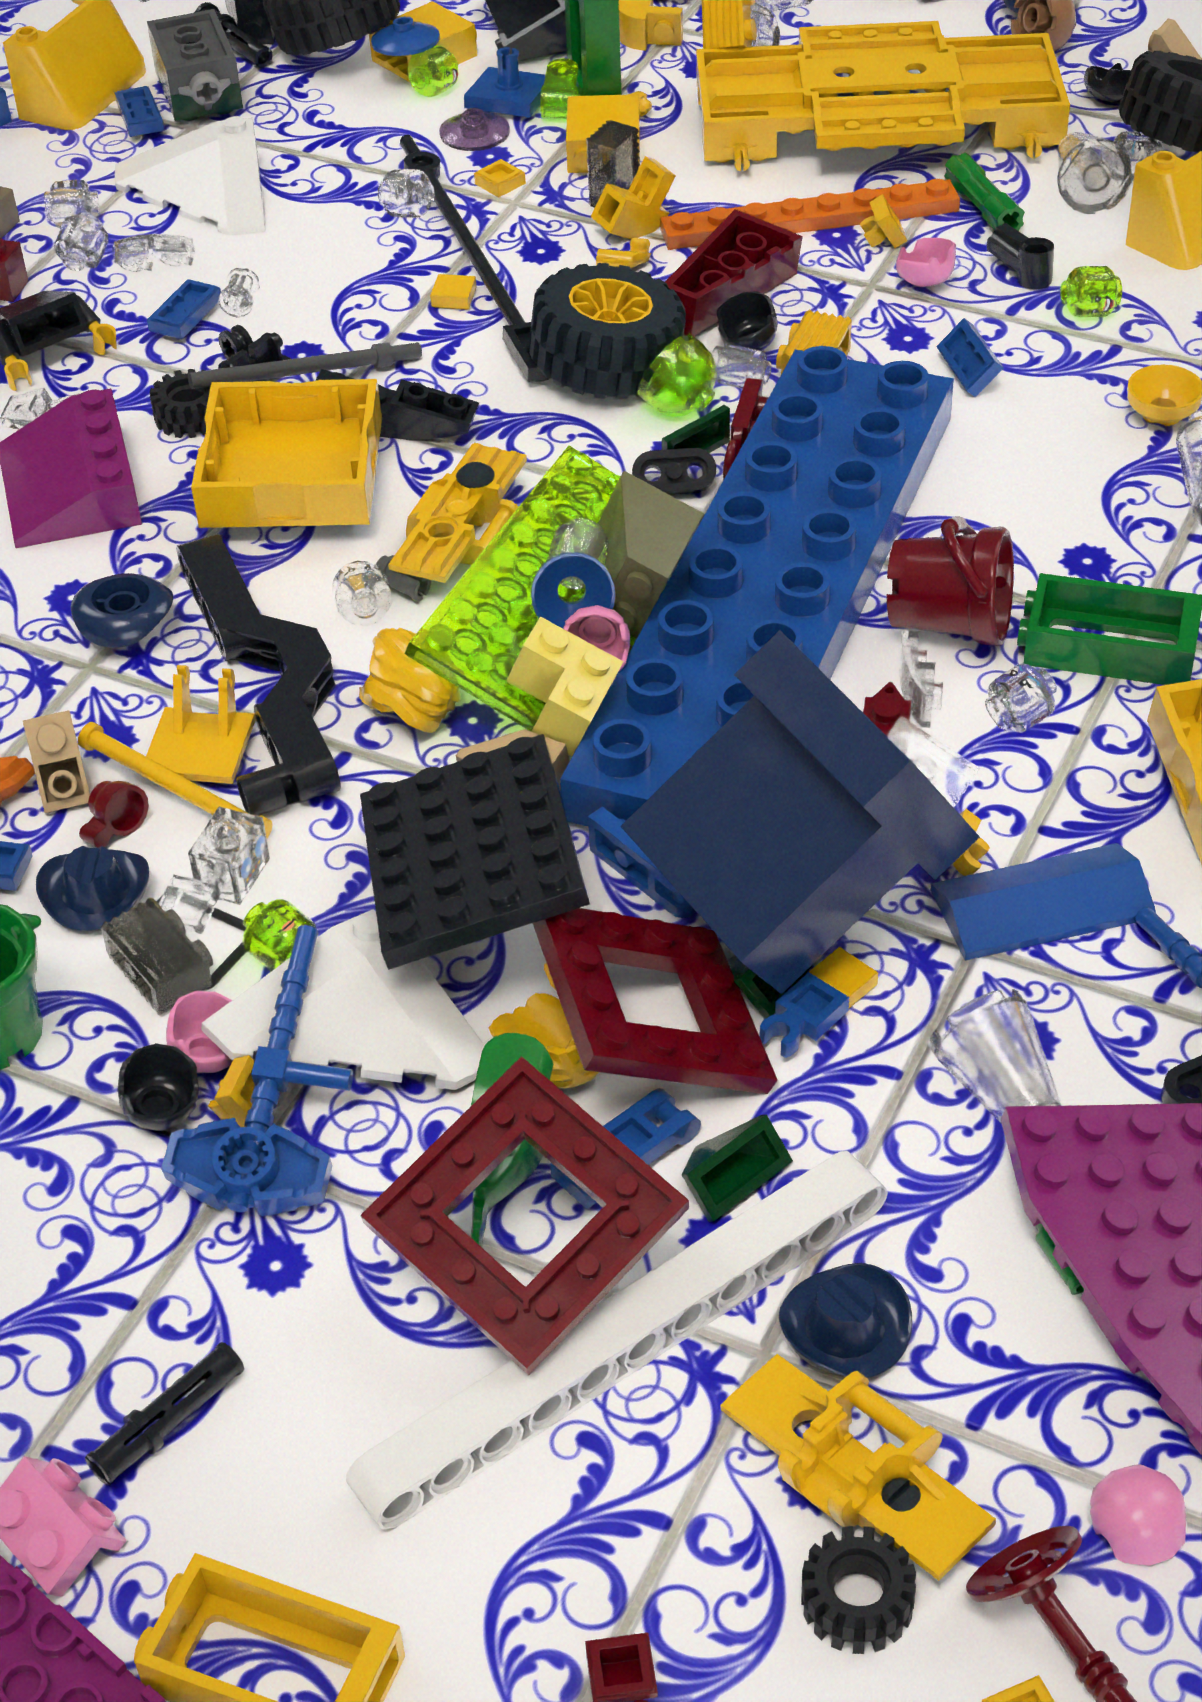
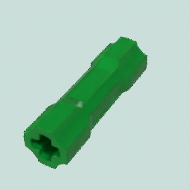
(972, 182)

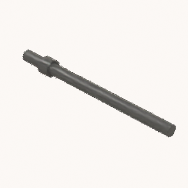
(379, 356)

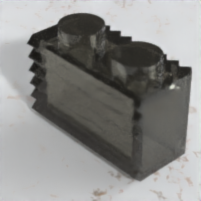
(611, 158)
(157, 954)

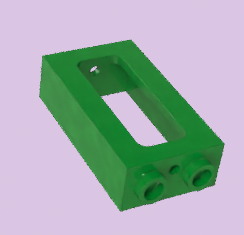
(594, 45)
(1115, 610)

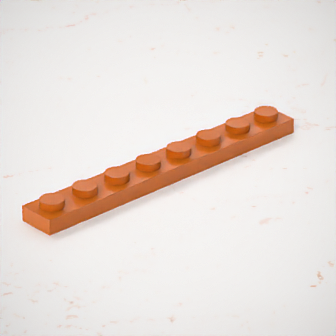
(817, 213)

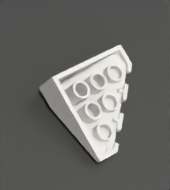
(205, 174)
(358, 1014)

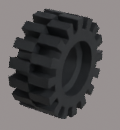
(178, 406)
(850, 1621)

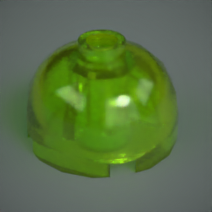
(681, 378)

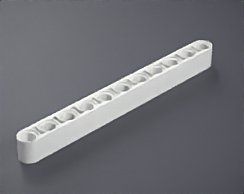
(614, 1340)

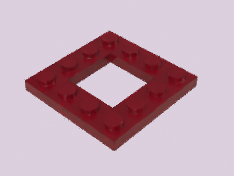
(720, 1056)
(517, 1318)

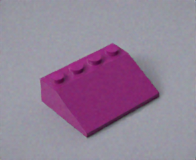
(69, 472)

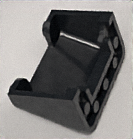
(530, 26)

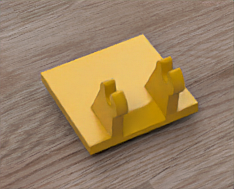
(202, 744)

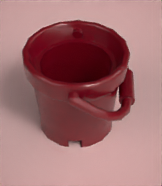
(954, 582)

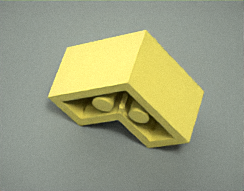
(567, 677)

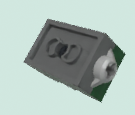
(195, 65)

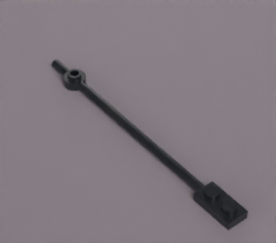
(517, 333)

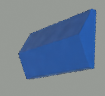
(1043, 900)

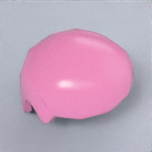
(928, 263)
(602, 629)
(185, 1031)
(1139, 1514)

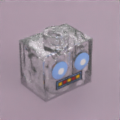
(230, 853)

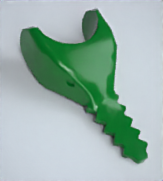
(495, 1060)

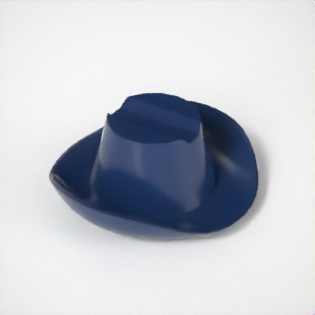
(120, 608)
(91, 886)
(848, 1320)

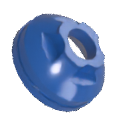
(544, 590)

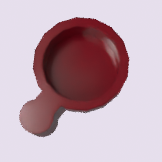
(117, 810)

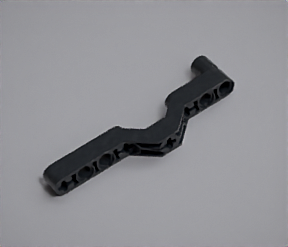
(297, 651)

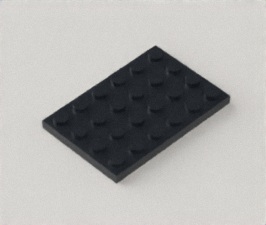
(469, 851)

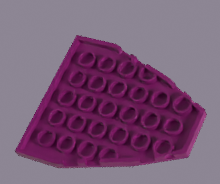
(1127, 1219)

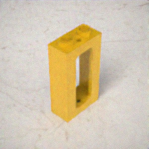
(226, 1594)

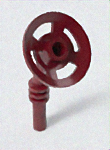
(1034, 1582)

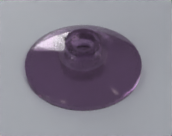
(474, 130)

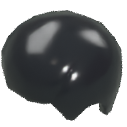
(1106, 83)
(747, 320)
(158, 1087)

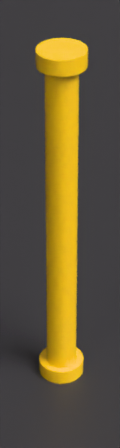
(93, 737)

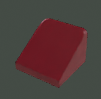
(621, 1668)

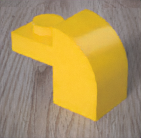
(648, 24)
(639, 209)

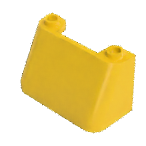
(74, 67)
(1167, 210)

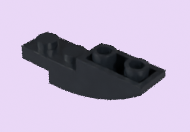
(419, 411)

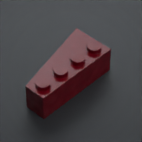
(733, 259)

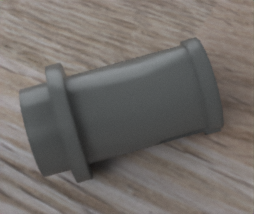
(402, 582)

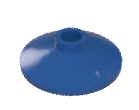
(405, 38)

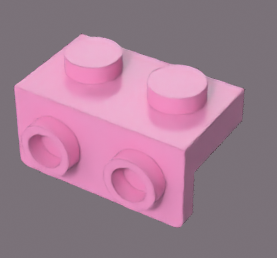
(53, 1523)

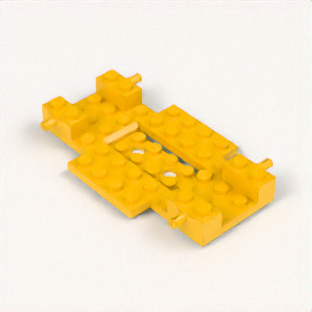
(795, 88)

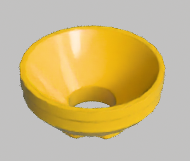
(1164, 393)

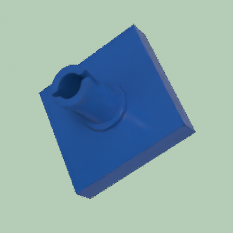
(506, 88)

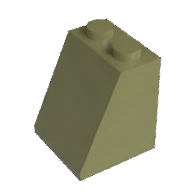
(645, 544)

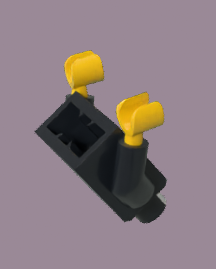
(43, 321)

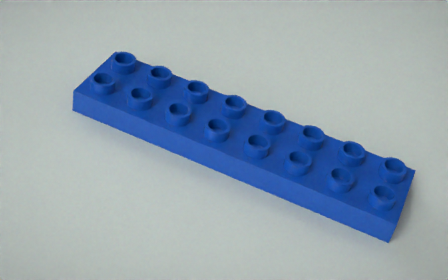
(779, 549)

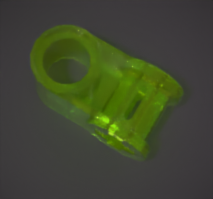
(558, 85)

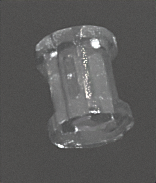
(238, 295)

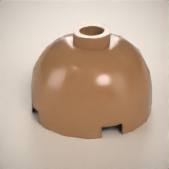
(1046, 16)

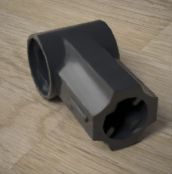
(1028, 256)

